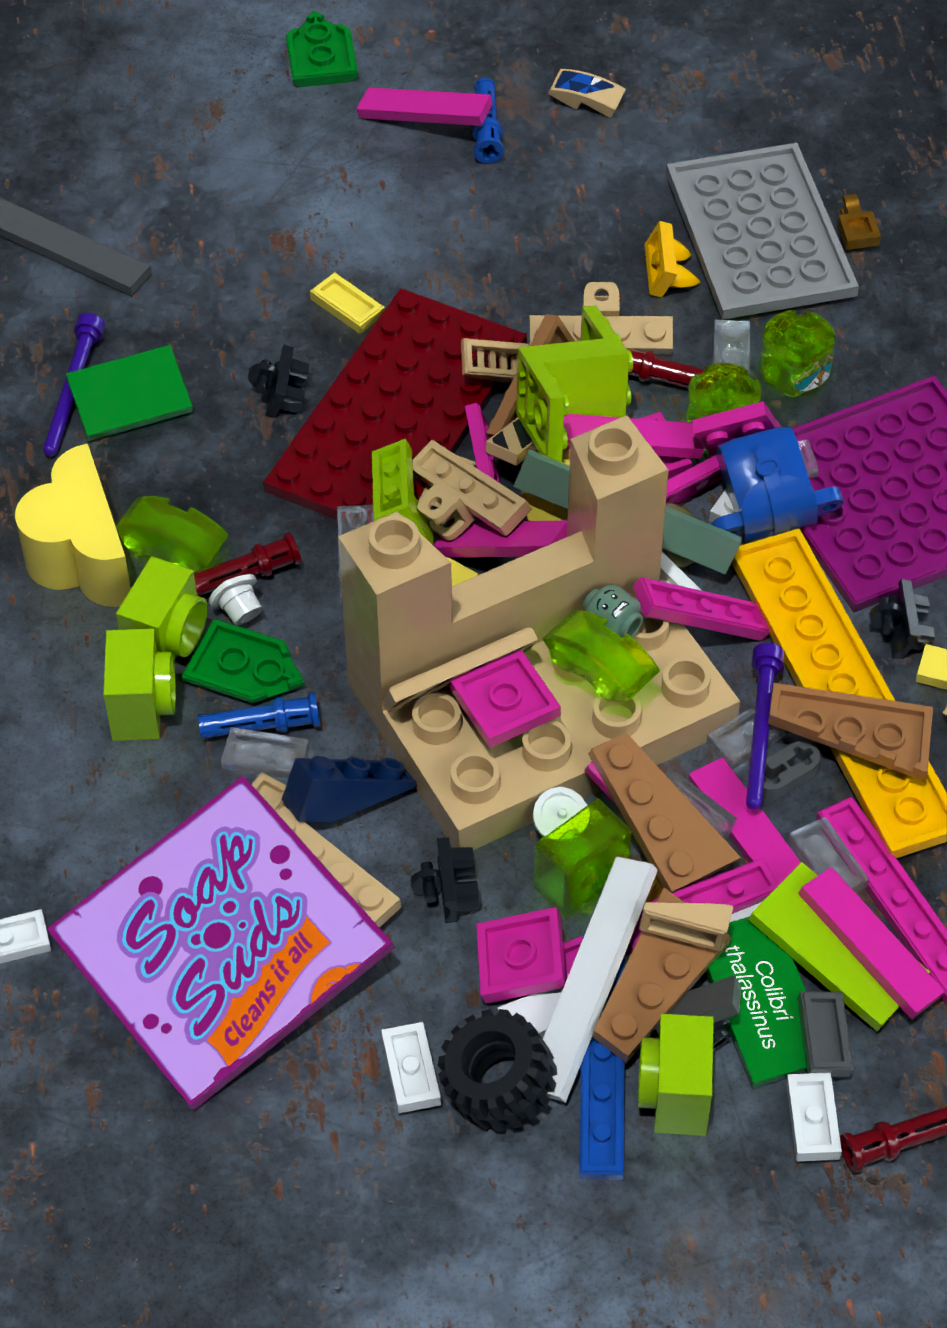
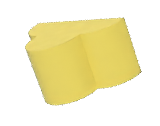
(71, 532)

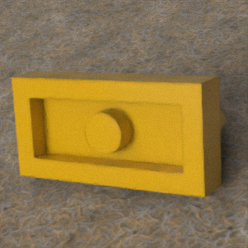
(661, 257)

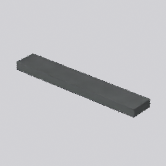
(72, 248)

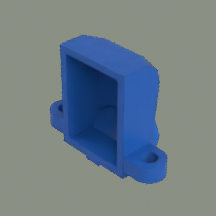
(770, 486)

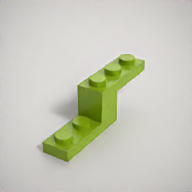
(394, 486)

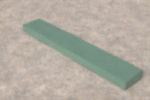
(681, 532)

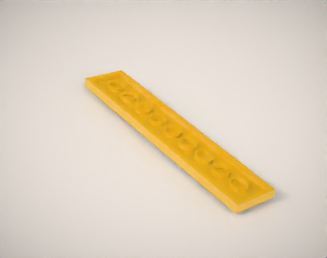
(830, 656)

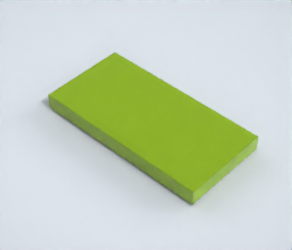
(817, 949)

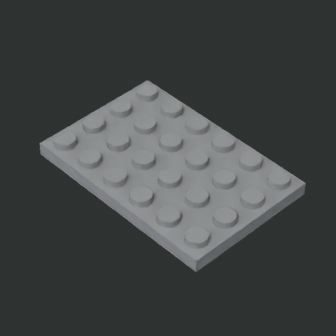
(761, 231)

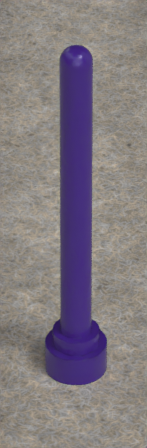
(88, 331)
(767, 662)

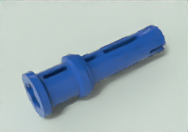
(491, 131)
(279, 715)

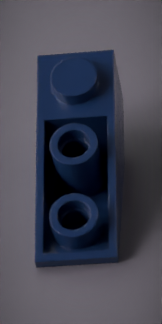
(336, 788)

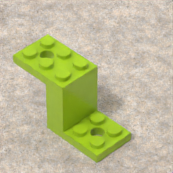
(572, 379)

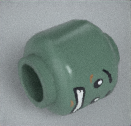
(617, 607)

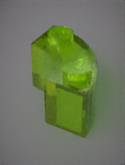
(170, 533)
(600, 656)

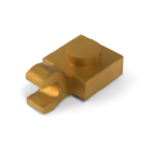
(857, 227)

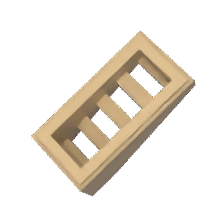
(493, 348)
(688, 922)

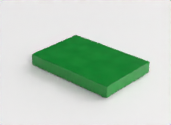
(129, 393)

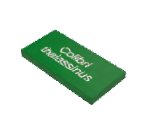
(768, 1019)

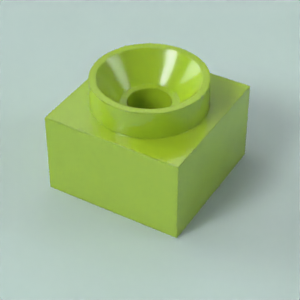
(168, 602)
(137, 684)
(678, 1074)

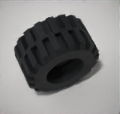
(480, 1045)

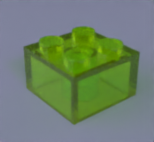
(578, 857)

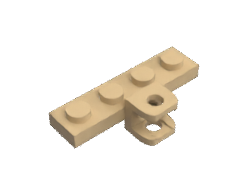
(636, 332)
(463, 492)
(364, 889)

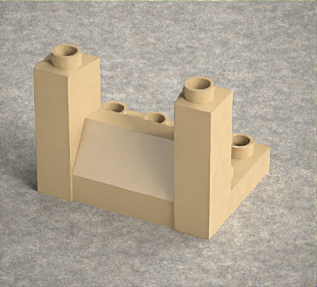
(411, 619)

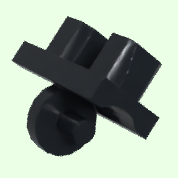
(276, 380)
(899, 619)
(451, 863)

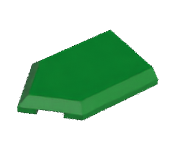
(321, 53)
(242, 663)

